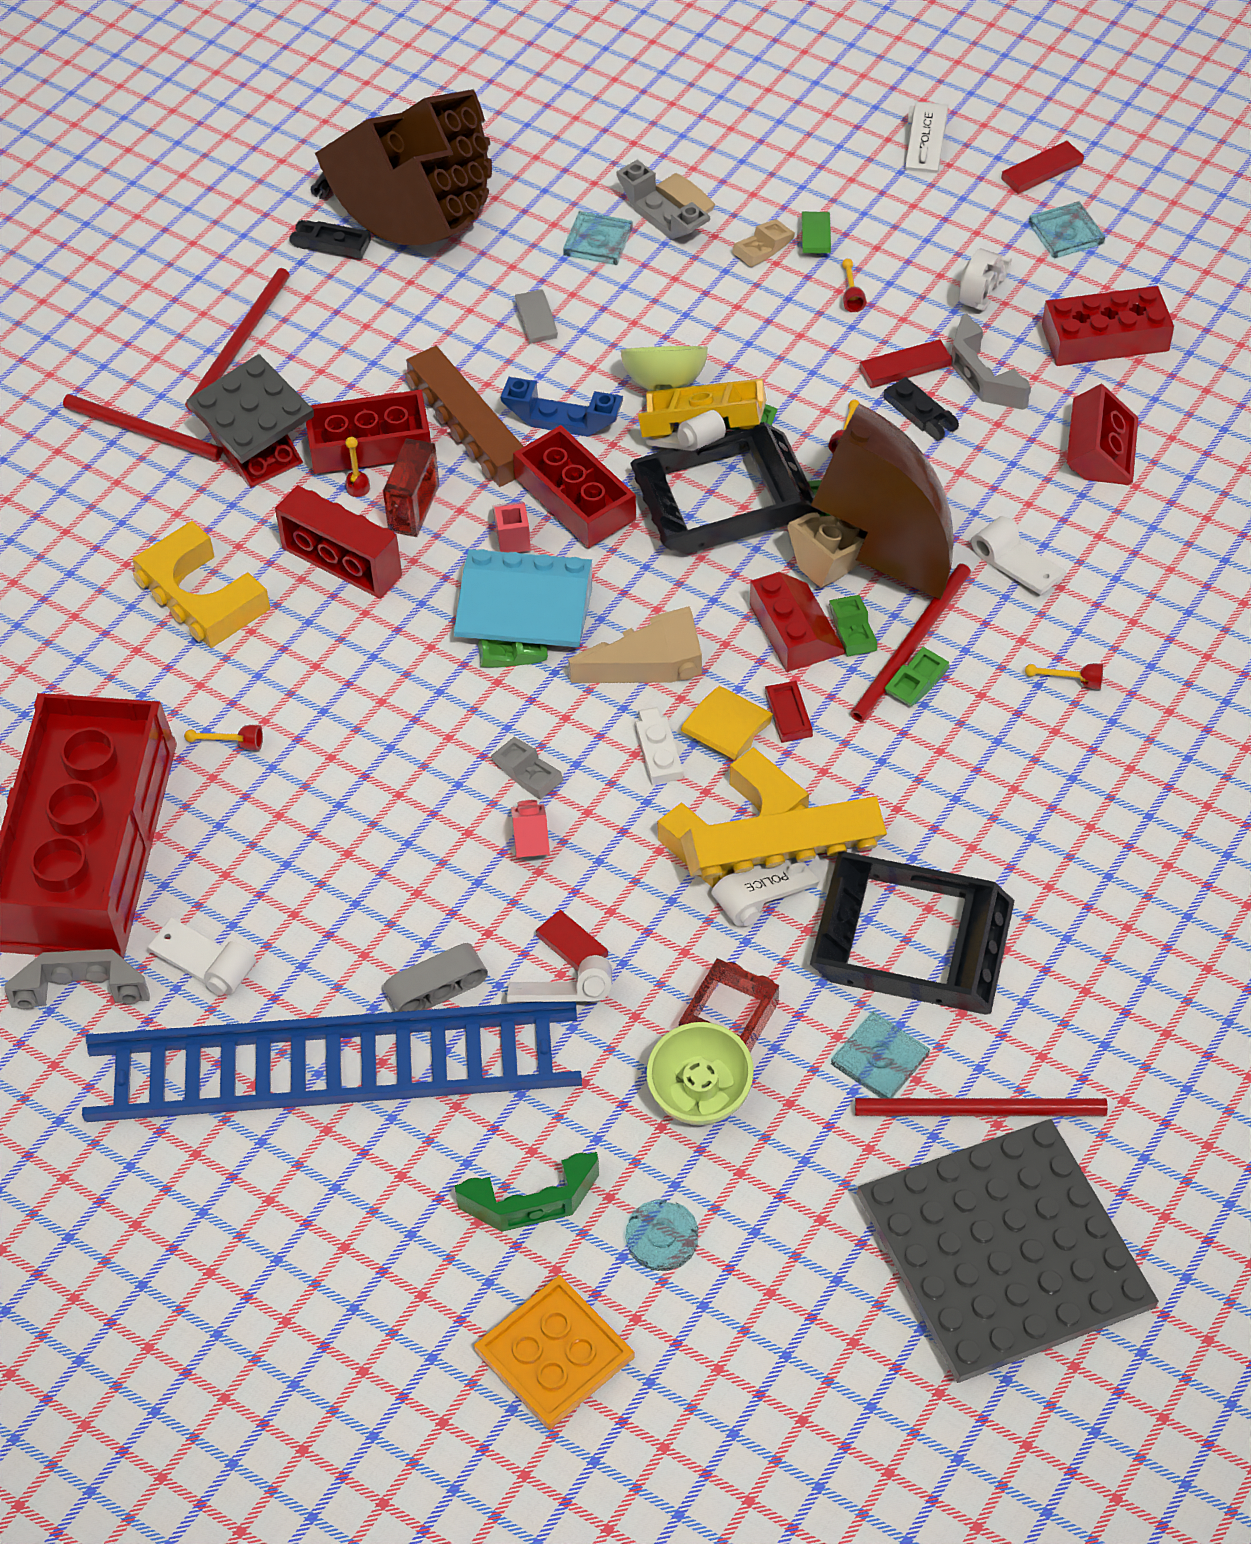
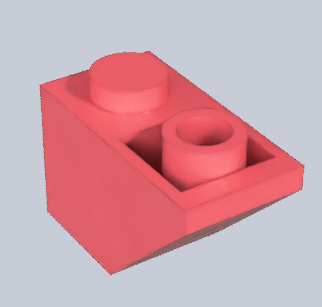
(512, 527)
(530, 829)

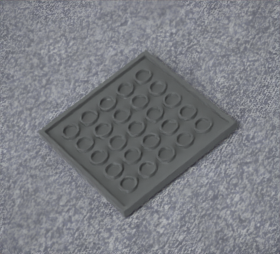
(1005, 1249)

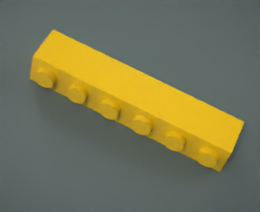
(782, 837)

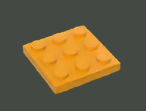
(554, 1352)

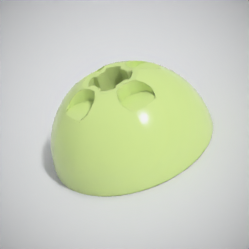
(664, 365)
(700, 1056)

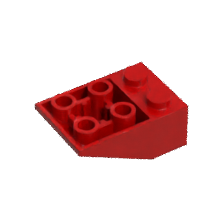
(266, 464)

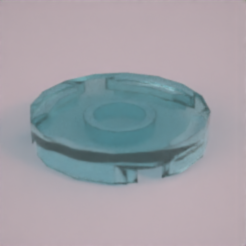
(662, 1235)

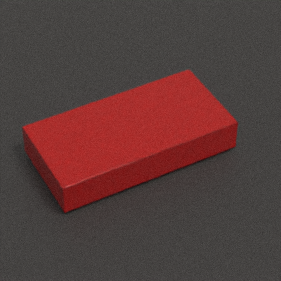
(788, 711)
(569, 939)

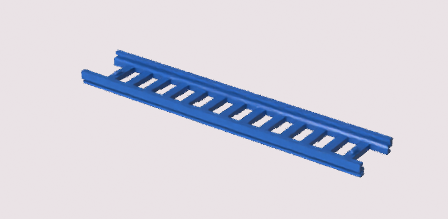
(332, 1029)

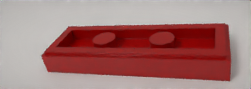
(1042, 167)
(905, 363)

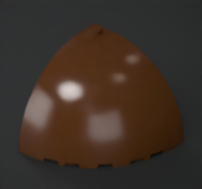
(413, 171)
(893, 494)

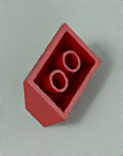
(1102, 437)
(793, 621)

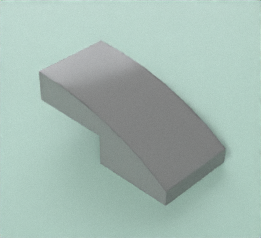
(536, 316)
(526, 769)

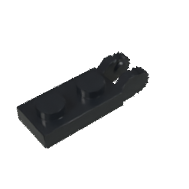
(330, 238)
(920, 408)

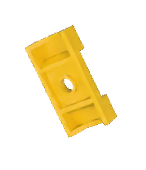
(738, 400)

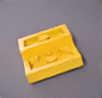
(726, 722)

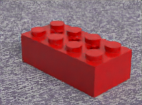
(1107, 325)
(375, 421)
(574, 486)
(339, 541)

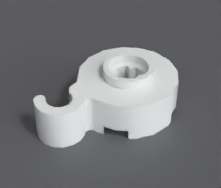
(980, 276)

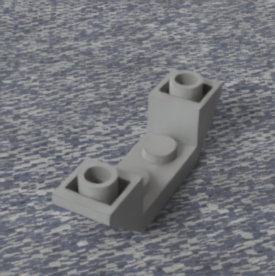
(640, 188)
(1004, 389)
(30, 985)

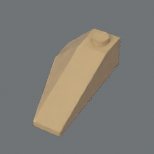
(825, 546)
(655, 654)

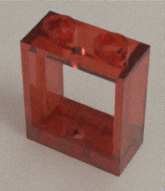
(411, 487)
(745, 982)

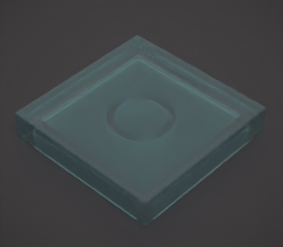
(1066, 229)
(598, 238)
(880, 1056)

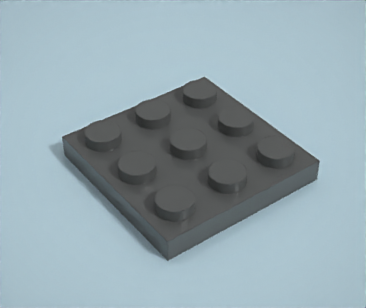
(250, 408)

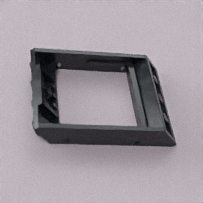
(776, 466)
(977, 947)

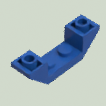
(522, 399)

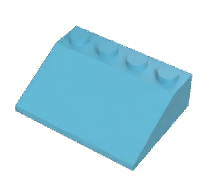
(524, 598)

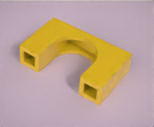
(210, 615)
(754, 779)

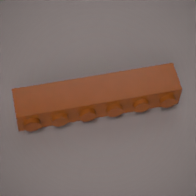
(464, 413)

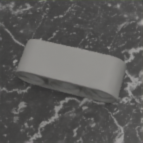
(436, 979)

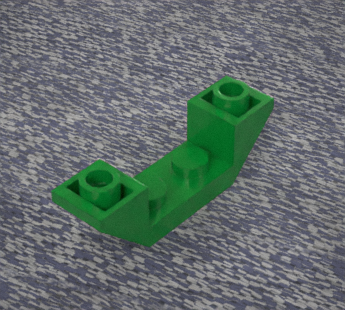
(517, 1211)

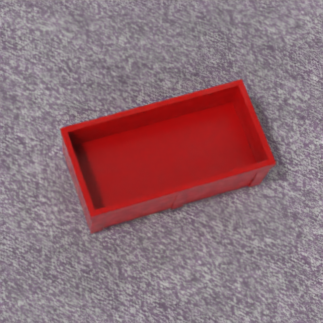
(82, 823)

